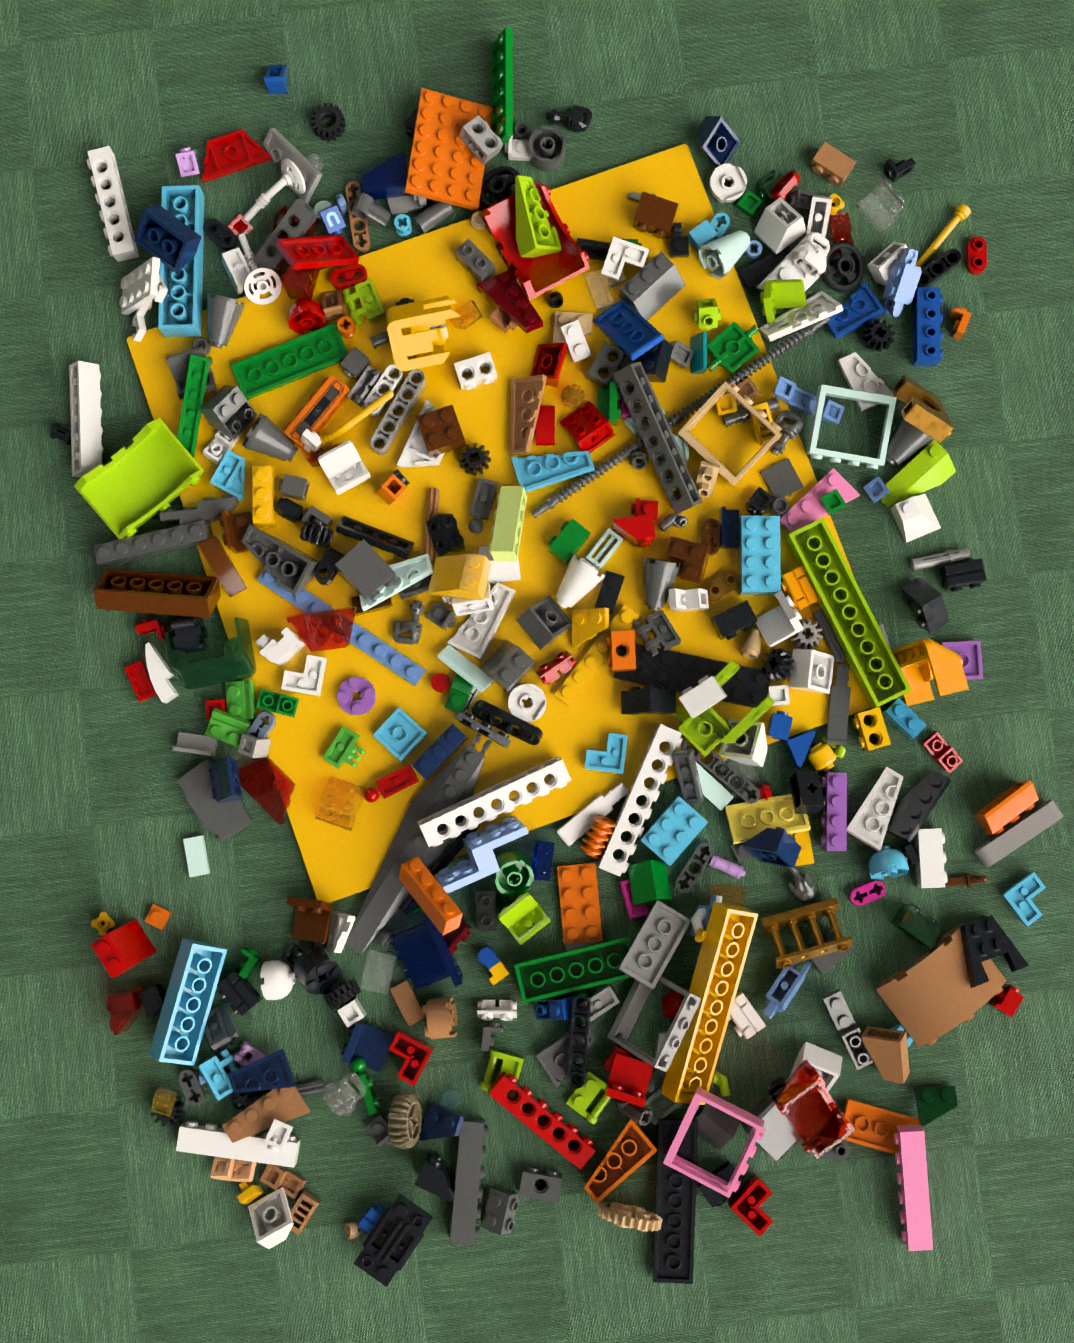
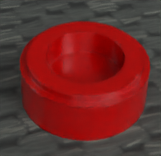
(440, 682)

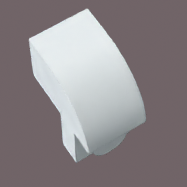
(688, 600)

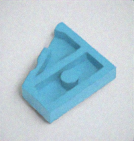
(230, 475)

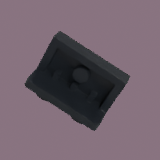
(445, 534)

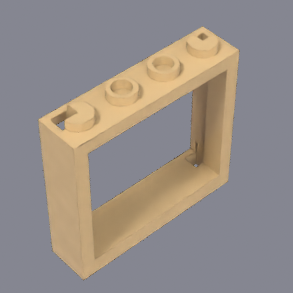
(733, 389)

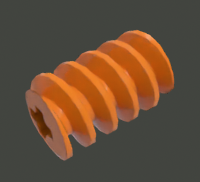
(598, 836)

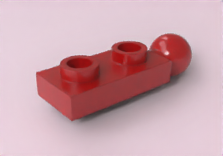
(392, 784)

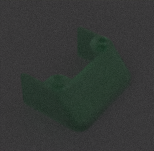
(235, 665)

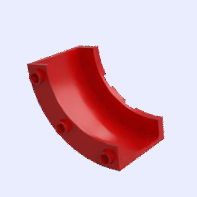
(537, 273)

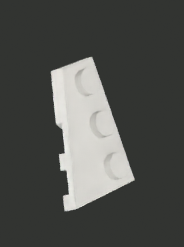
(861, 378)

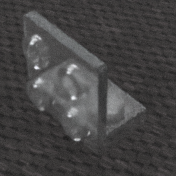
(881, 206)

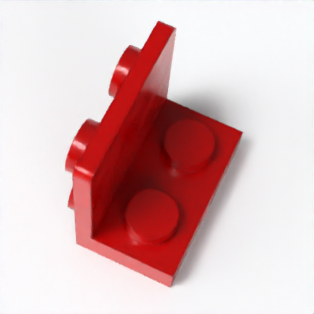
(588, 427)
(628, 1080)

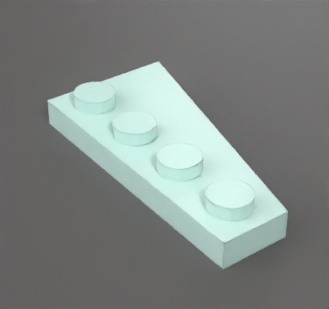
(407, 574)

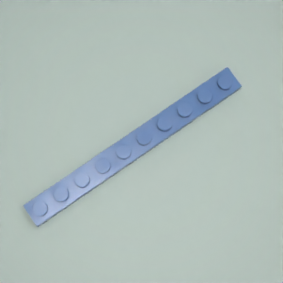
(359, 637)

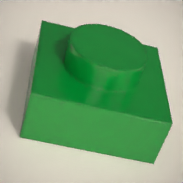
(749, 203)
(832, 502)

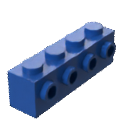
(927, 326)

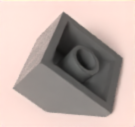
(544, 622)

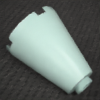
(723, 253)

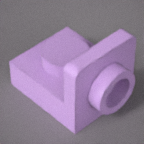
(187, 162)

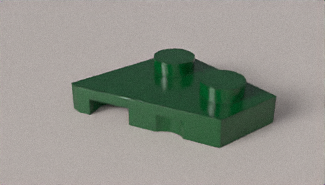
(934, 1102)

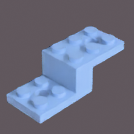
(480, 852)

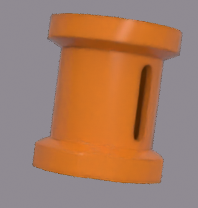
(342, 322)

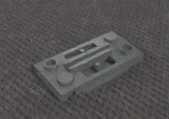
(220, 818)

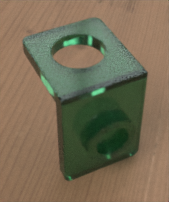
(761, 190)

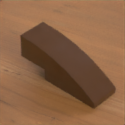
(222, 566)

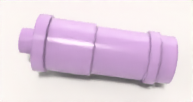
(728, 867)

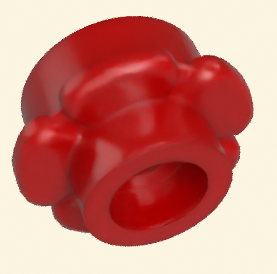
(765, 791)

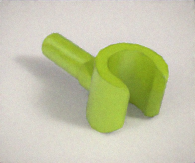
(839, 750)

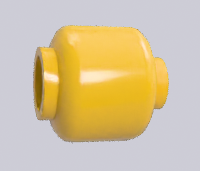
(821, 757)

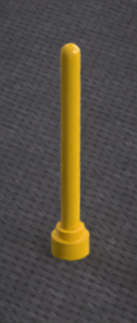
(961, 213)
(327, 439)

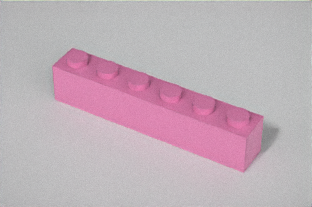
(914, 1187)

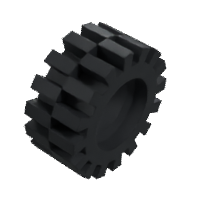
(328, 111)
(342, 994)

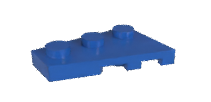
(857, 311)

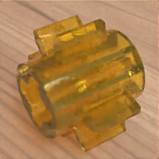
(572, 395)

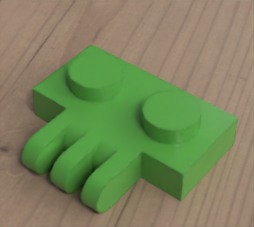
(343, 749)

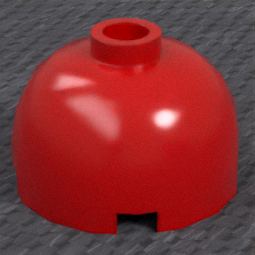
(306, 315)

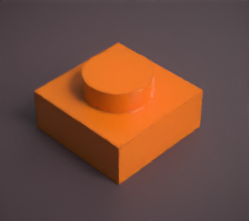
(158, 916)

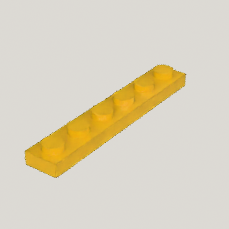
(594, 657)

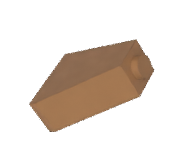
(888, 1052)

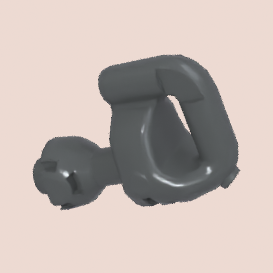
(788, 431)
(409, 626)

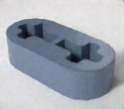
(258, 723)

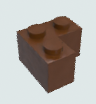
(695, 558)

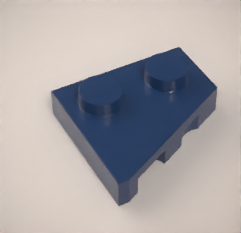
(441, 1123)

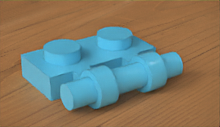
(216, 1077)

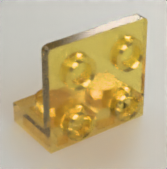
(339, 803)

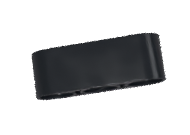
(942, 265)

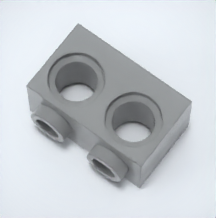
(477, 141)

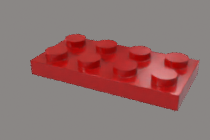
(317, 251)

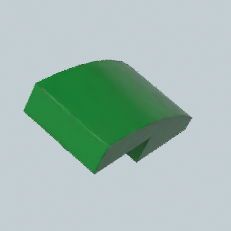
(277, 703)

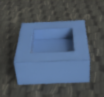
(876, 489)

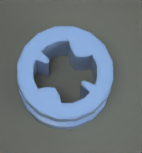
(753, 256)

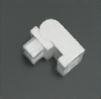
(280, 651)

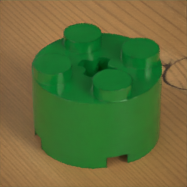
(514, 874)

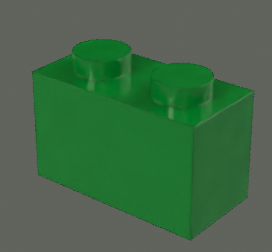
(568, 541)

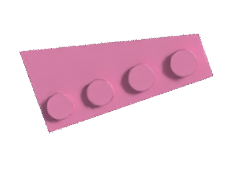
(810, 508)

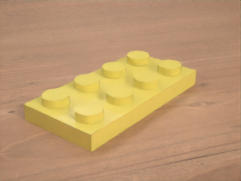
(750, 819)

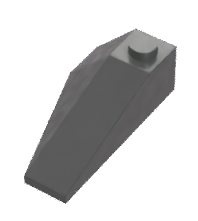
(286, 564)

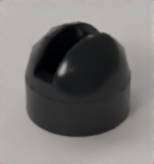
(555, 304)

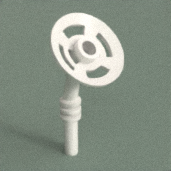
(288, 178)
(258, 279)

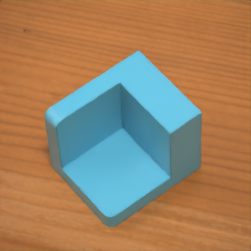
(701, 235)

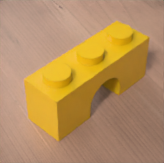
(263, 505)

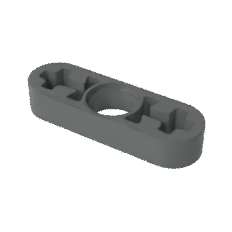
(697, 852)

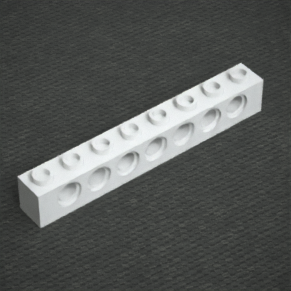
(484, 798)
(620, 865)

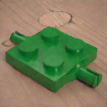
(732, 348)

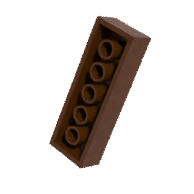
(157, 593)

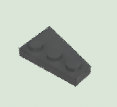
(556, 1055)

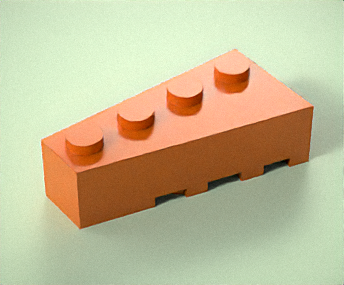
(621, 1160)

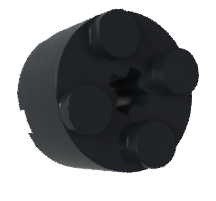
(189, 633)
(317, 971)

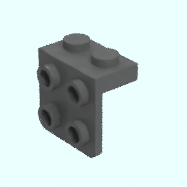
(179, 366)

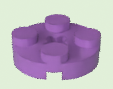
(345, 696)

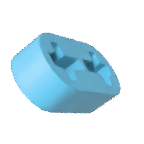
(720, 231)

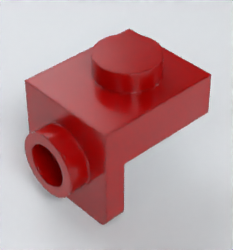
(148, 626)

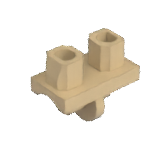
(706, 478)

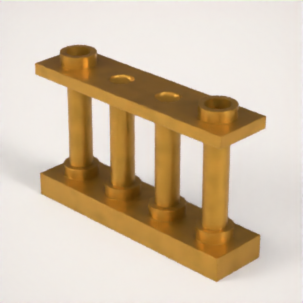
(809, 914)

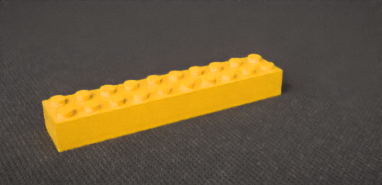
(717, 983)

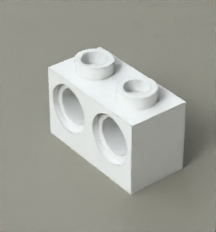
(473, 366)

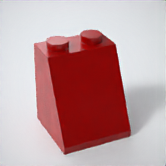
(124, 948)

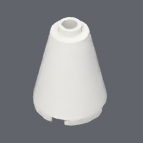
(577, 581)

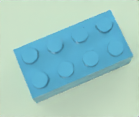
(759, 555)

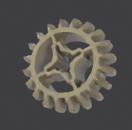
(404, 1120)

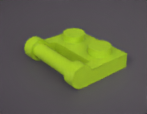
(510, 1064)
(582, 1097)

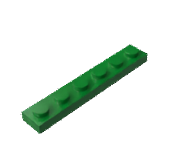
(192, 402)

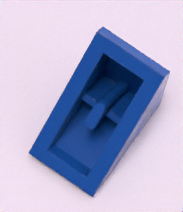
(276, 79)
(799, 747)

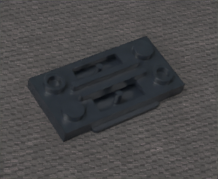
(393, 1239)

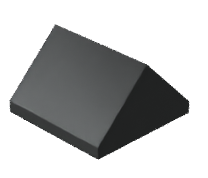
(716, 1125)

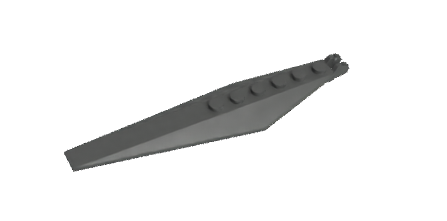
(387, 891)

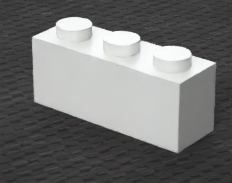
(930, 852)

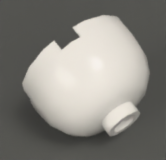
(277, 979)

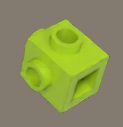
(707, 314)

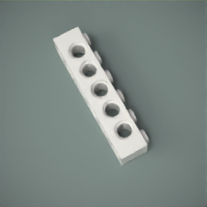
(98, 160)

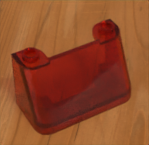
(813, 1111)

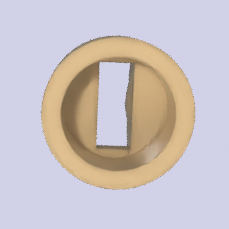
(351, 1230)

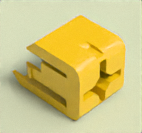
(411, 338)

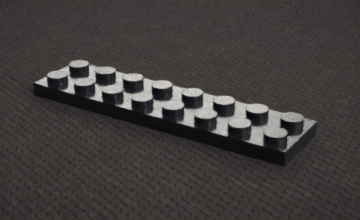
(680, 670)
(676, 1206)

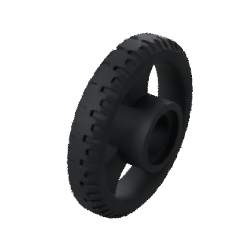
(498, 184)
(834, 268)

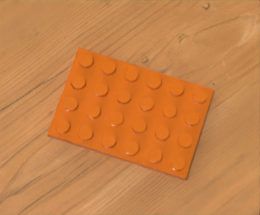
(439, 160)

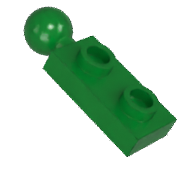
(358, 1065)

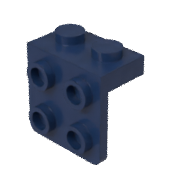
(369, 1043)

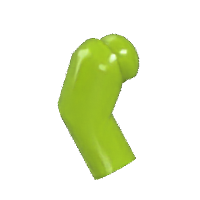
(722, 1081)

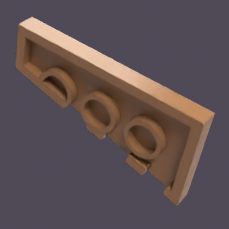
(525, 407)

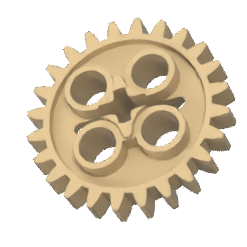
(629, 1216)

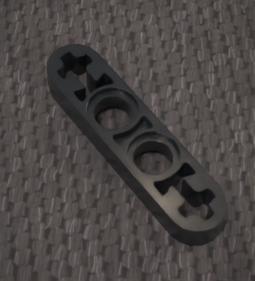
(483, 710)

